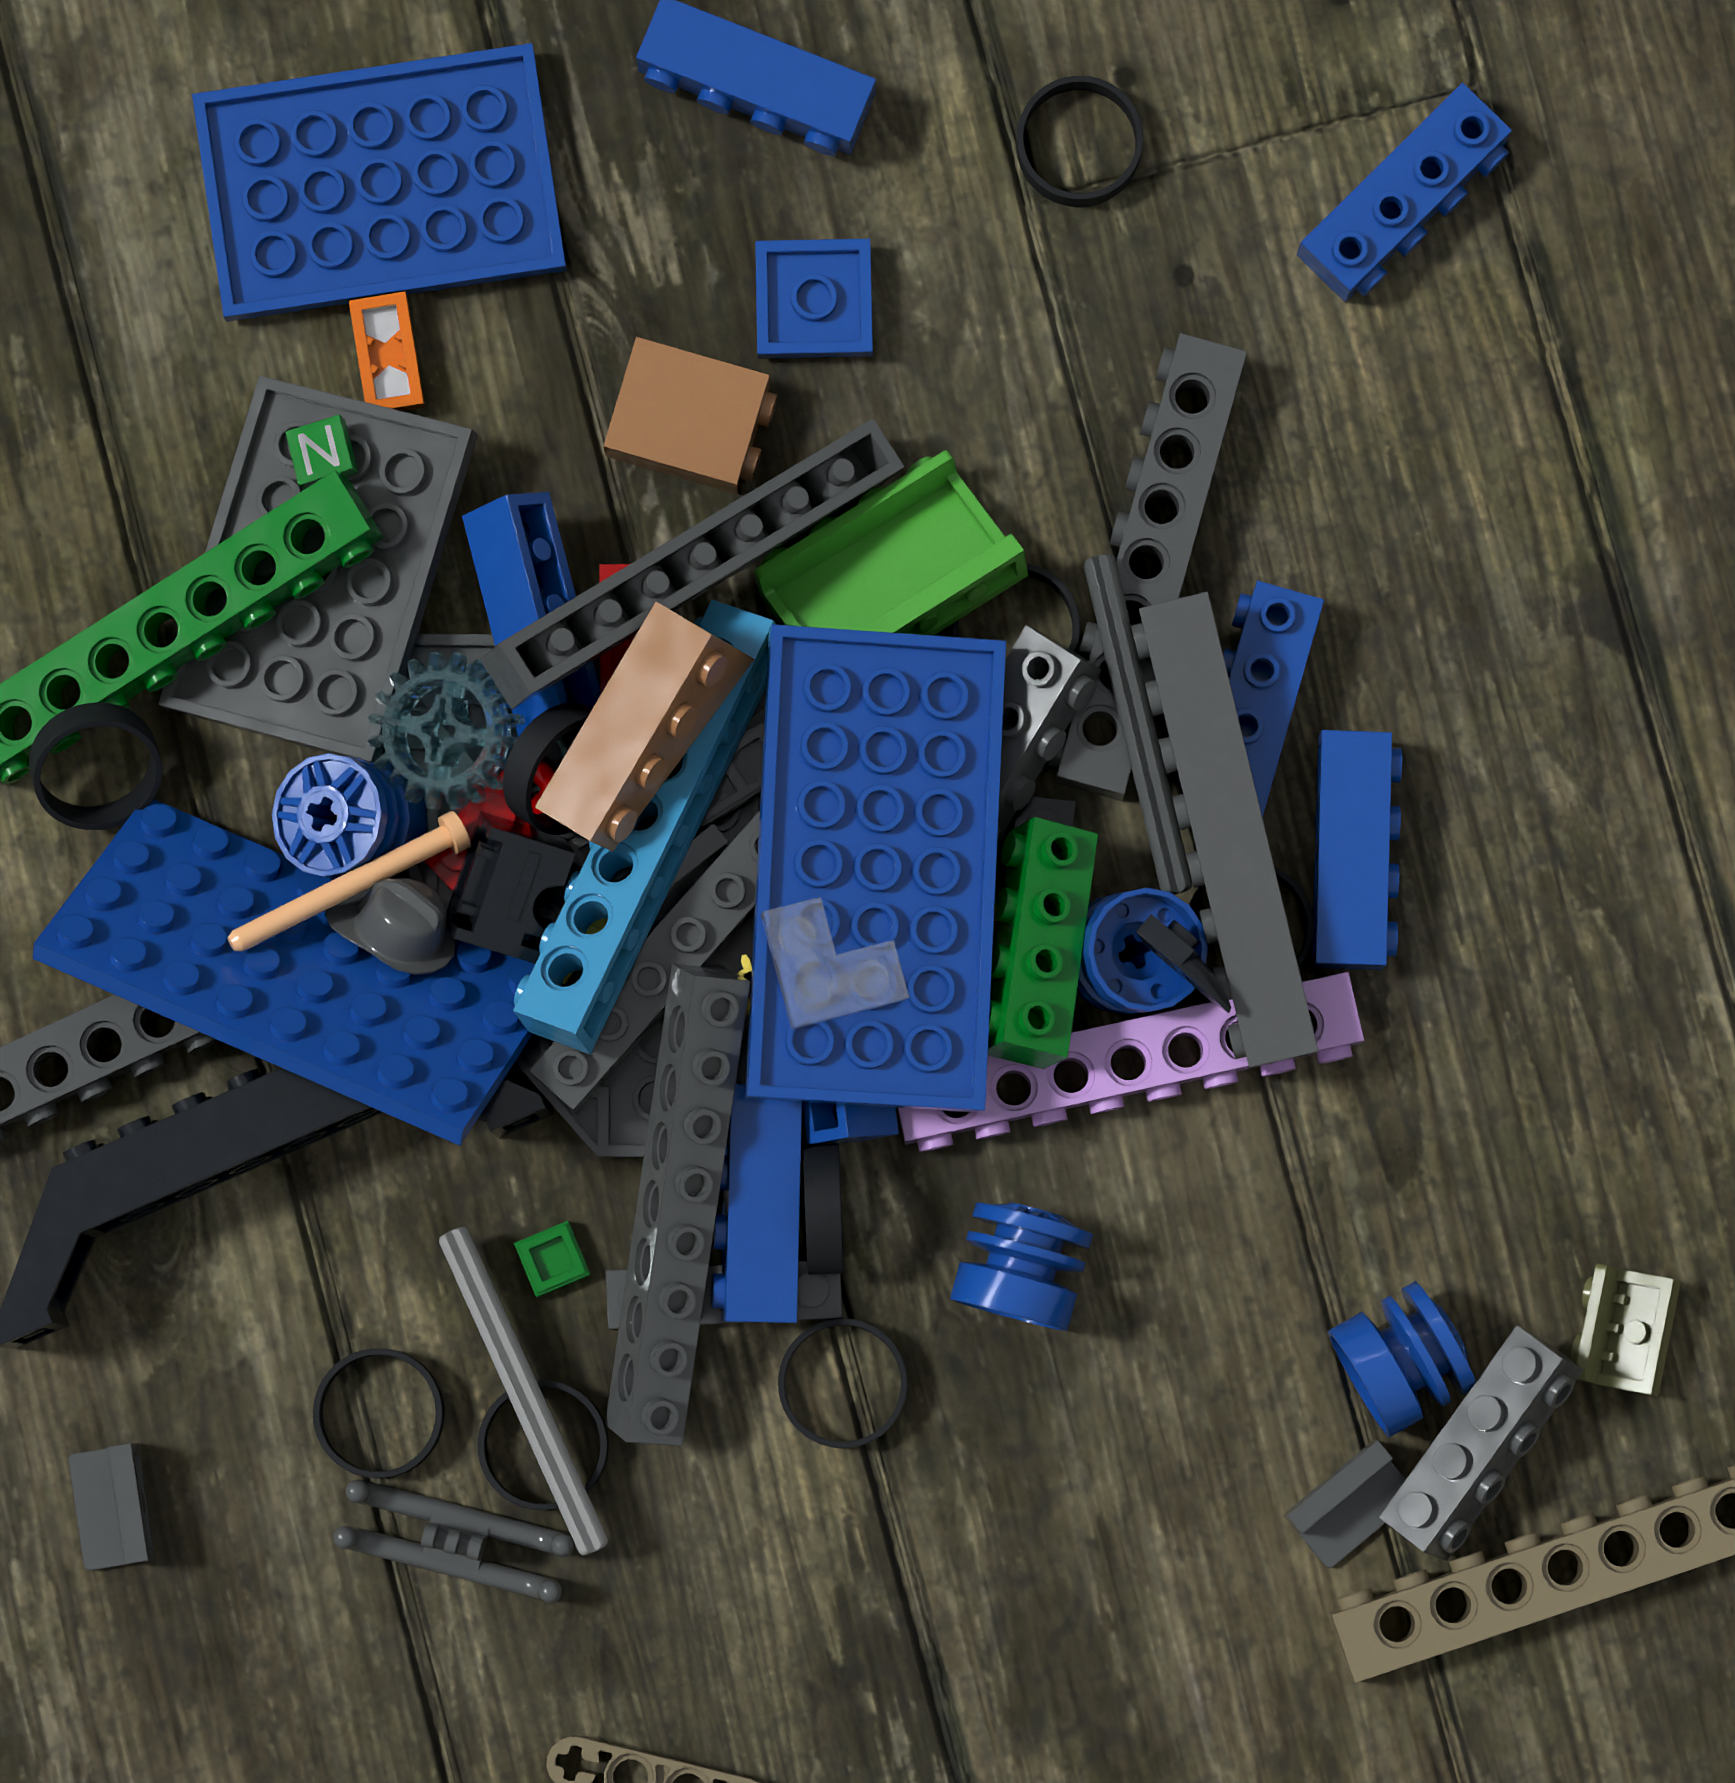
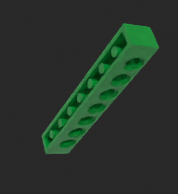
(183, 597)

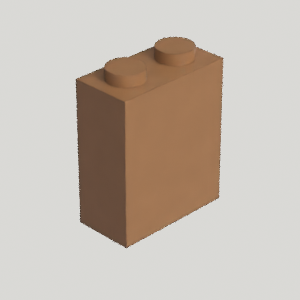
(690, 416)

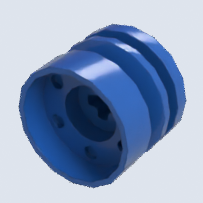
(368, 822)
(1145, 980)
(1021, 1265)
(1402, 1358)

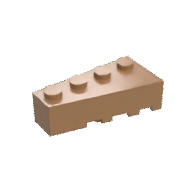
(641, 726)

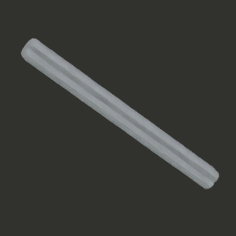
(523, 1391)

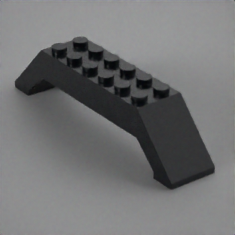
(179, 1158)

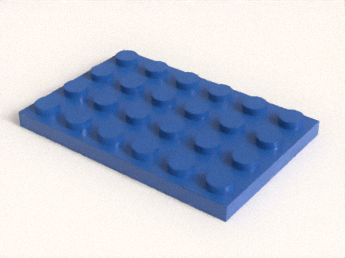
(378, 182)

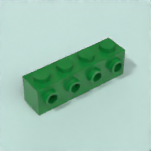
(1039, 941)

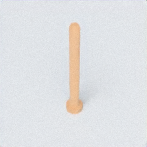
(449, 834)

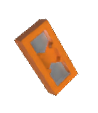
(387, 351)

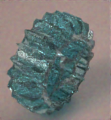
(443, 752)

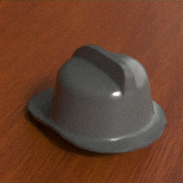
(398, 924)

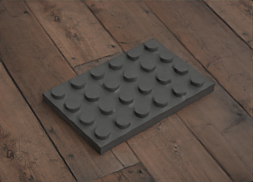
(327, 655)

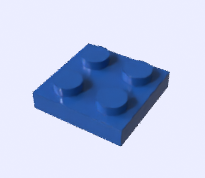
(813, 298)

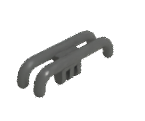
(454, 1540)

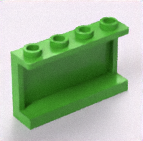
(897, 560)

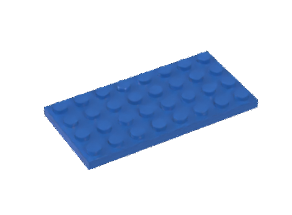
(890, 814)
(156, 932)

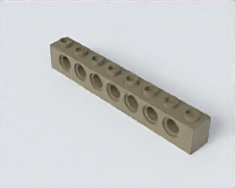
(1371, 1654)

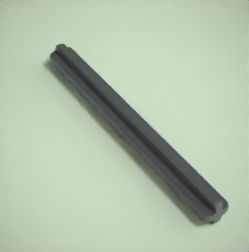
(1137, 724)

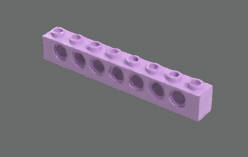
(1329, 1006)

